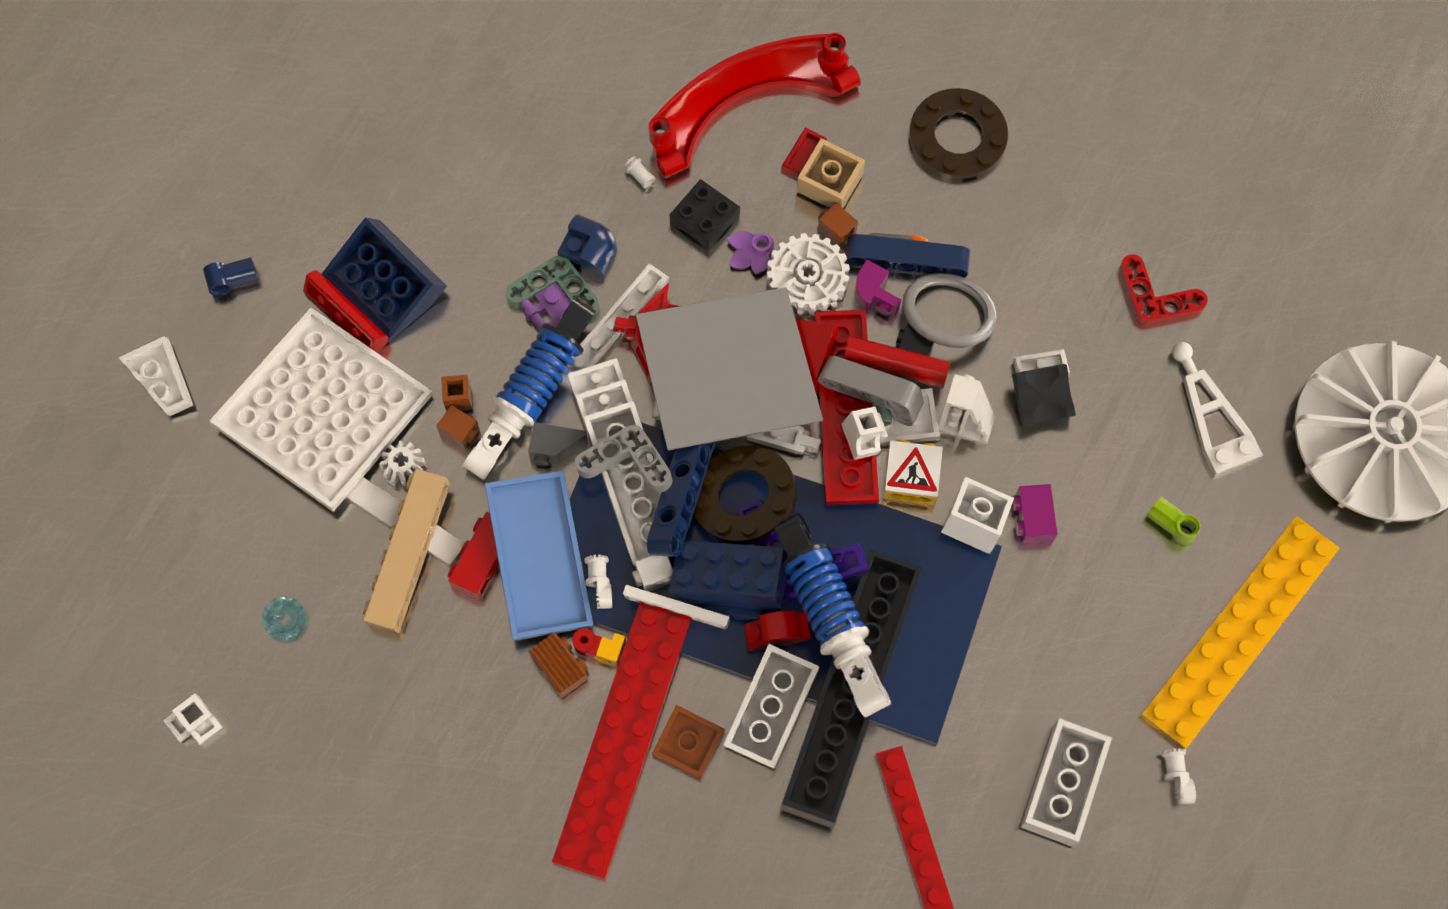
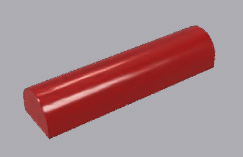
(343, 311)
(897, 361)

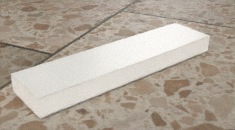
(696, 613)

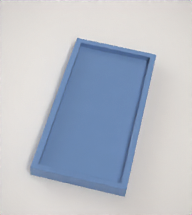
(538, 555)

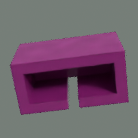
(1036, 514)

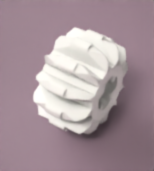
(392, 461)

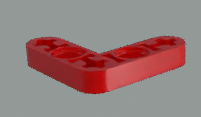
(1153, 303)

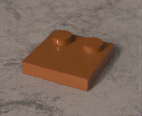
(688, 741)

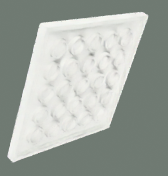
(321, 408)

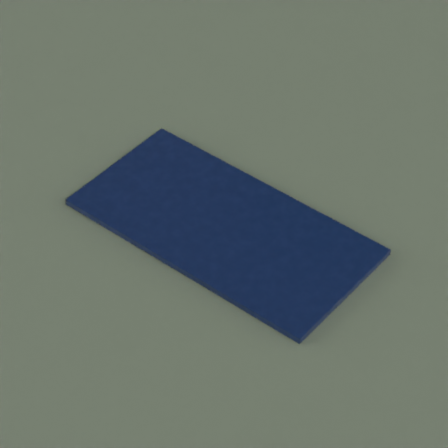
(934, 629)

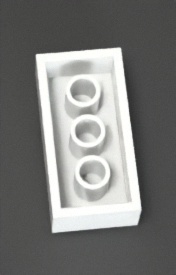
(771, 706)
(1066, 782)

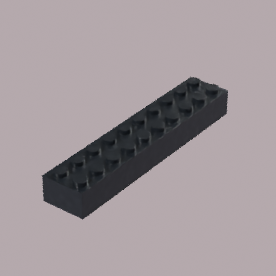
(837, 723)

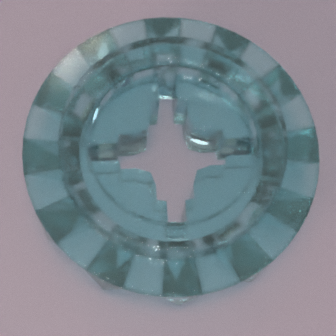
(275, 609)

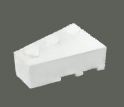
(967, 410)

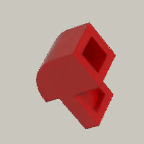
(777, 628)

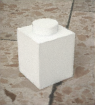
(652, 572)

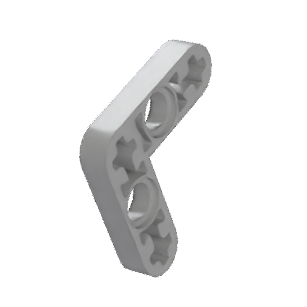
(626, 449)

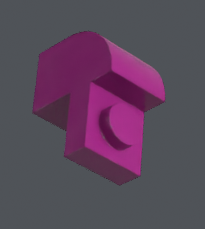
(870, 290)

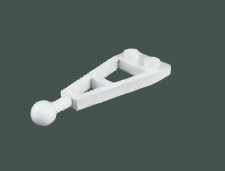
(1231, 453)

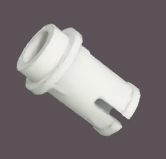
(640, 173)

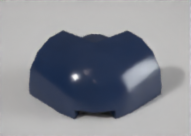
(589, 246)

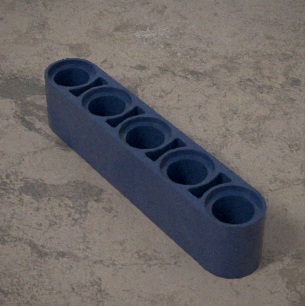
(907, 255)

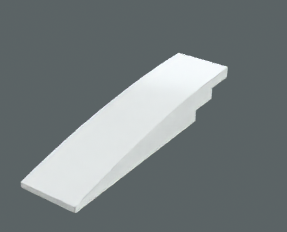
(605, 410)

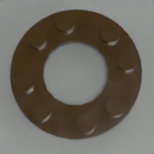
(958, 165)
(758, 525)

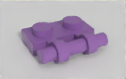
(550, 300)

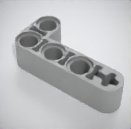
(873, 386)

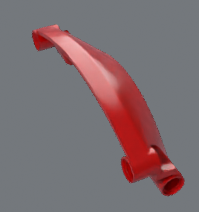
(782, 64)

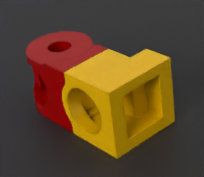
(598, 647)

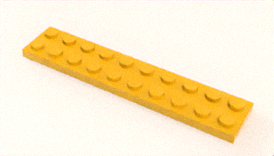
(1239, 633)

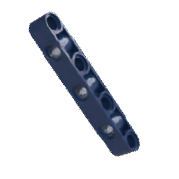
(679, 501)

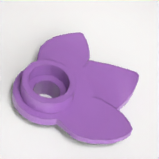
(747, 252)

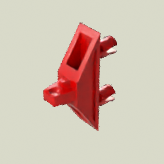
(630, 327)

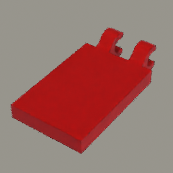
(817, 344)

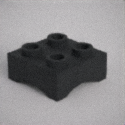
(704, 214)
(1043, 394)

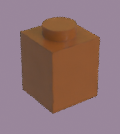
(837, 224)
(457, 392)
(458, 427)

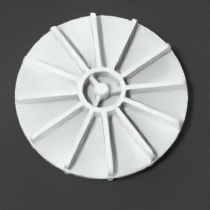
(1378, 431)

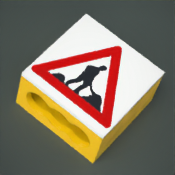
(912, 472)

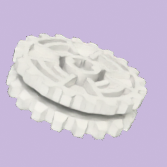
(814, 258)

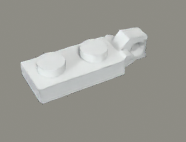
(789, 439)

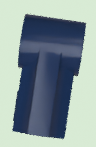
(222, 277)

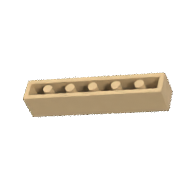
(406, 551)

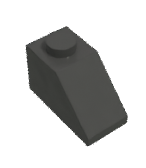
(554, 443)

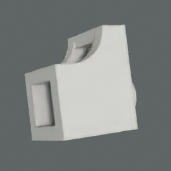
(864, 431)
(193, 719)

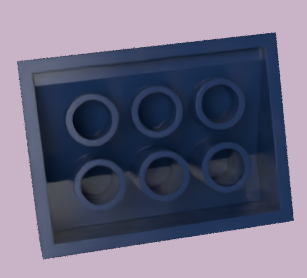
(383, 278)

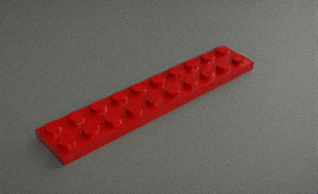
(621, 741)

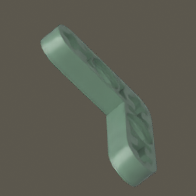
(562, 278)

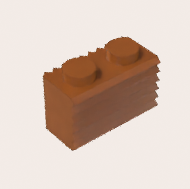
(558, 664)

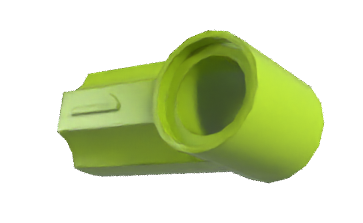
(1172, 519)

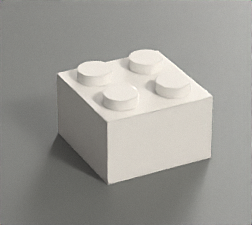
(977, 515)

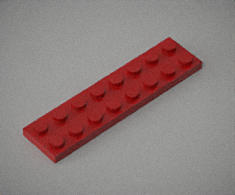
(845, 479)

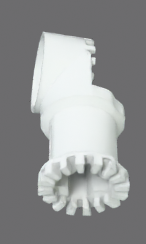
(598, 579)
(1177, 772)

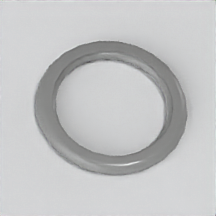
(936, 336)

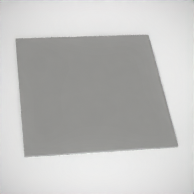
(728, 368)

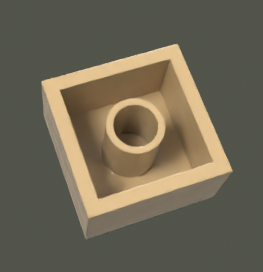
(830, 174)

